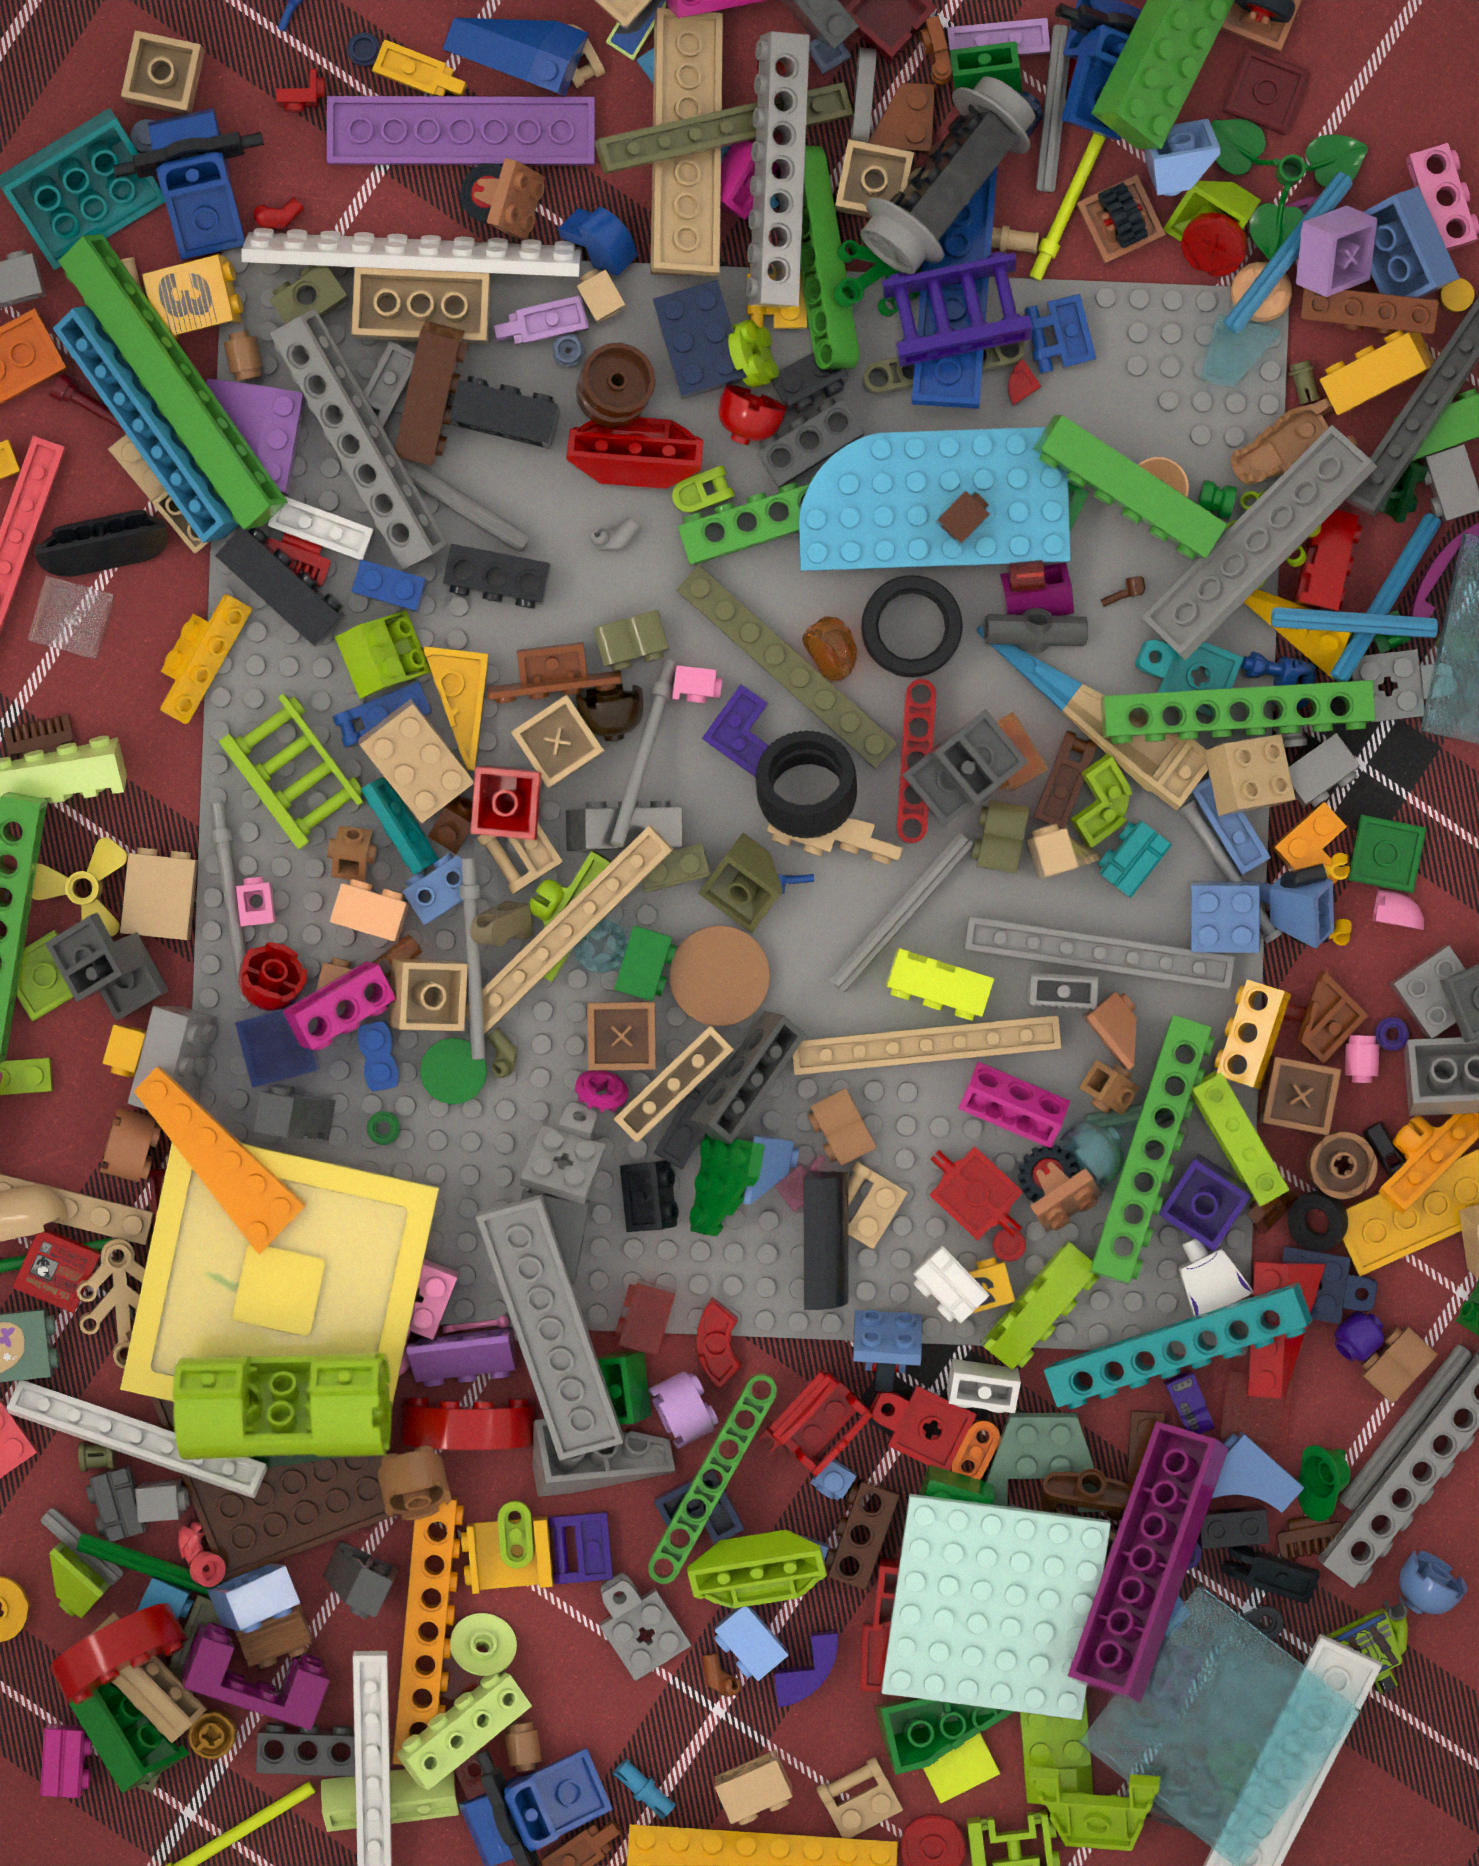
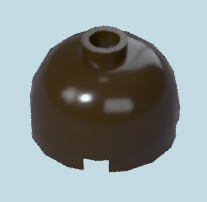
(611, 711)

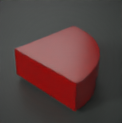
(1021, 383)

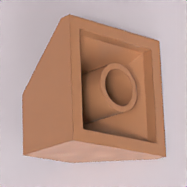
(1115, 1026)

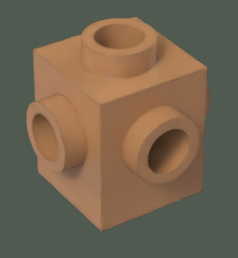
(351, 853)
(1109, 1087)

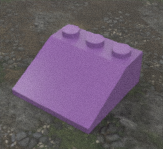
(267, 421)
(462, 1356)

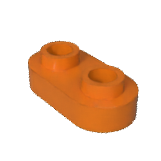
(978, 1452)

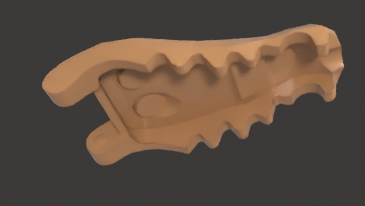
(1282, 443)

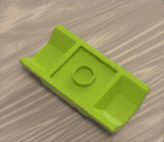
(1055, 1744)

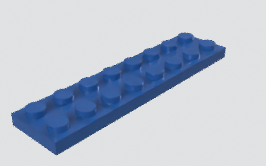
(957, 378)

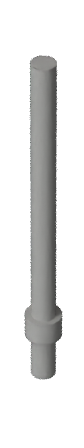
(661, 694)
(221, 836)
(470, 893)

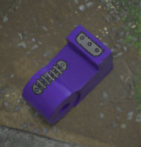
(1189, 1402)

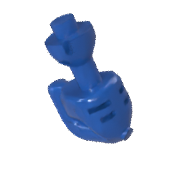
(1284, 671)

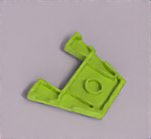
(1096, 1819)

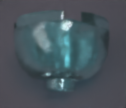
(1096, 1150)

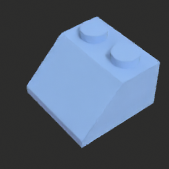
(1183, 158)

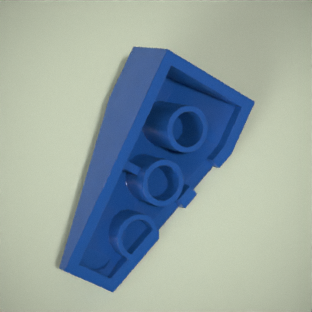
(526, 49)

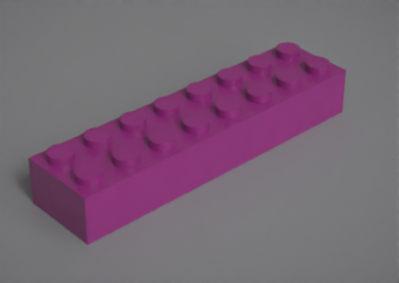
(1148, 1562)

